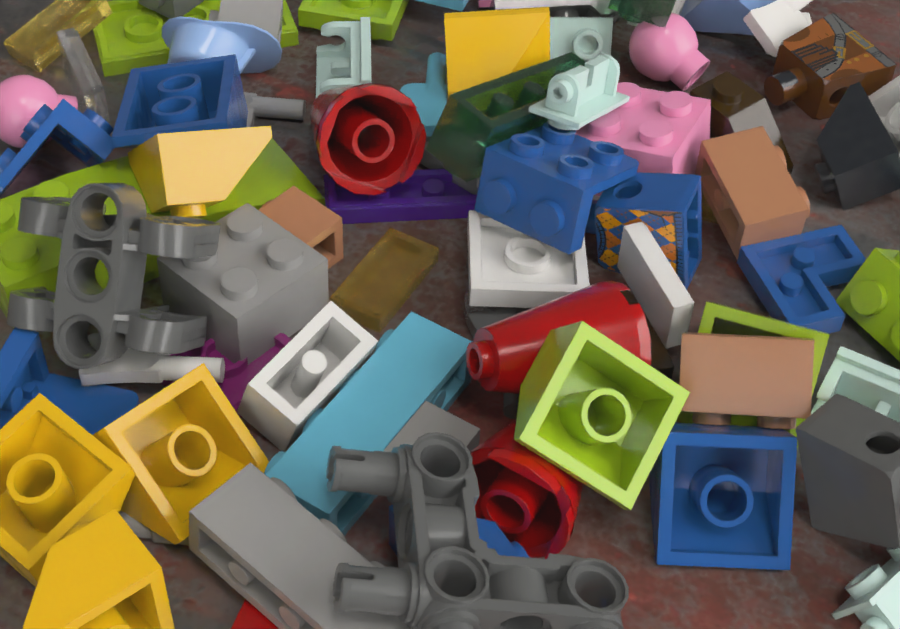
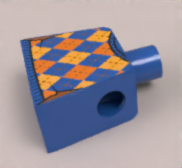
(666, 205)

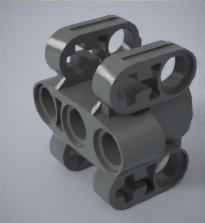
(123, 247)

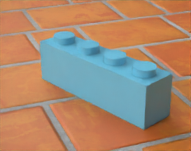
(372, 406)

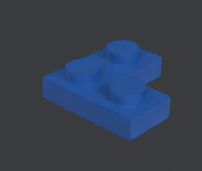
(795, 273)

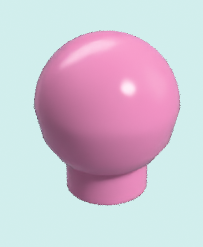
(668, 52)
(20, 100)

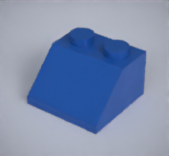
(724, 497)

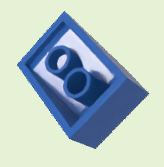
(180, 99)

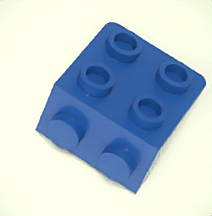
(82, 134)
(547, 183)
(26, 375)

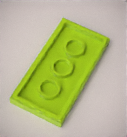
(134, 35)

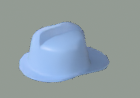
(201, 39)

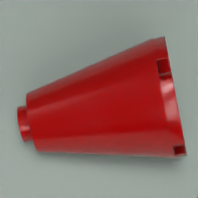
(367, 136)
(508, 348)
(525, 494)

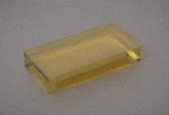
(37, 40)
(385, 279)

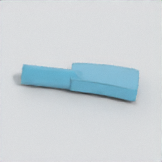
(432, 95)

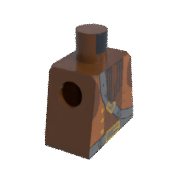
(821, 65)

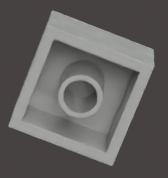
(251, 288)

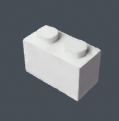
(305, 375)

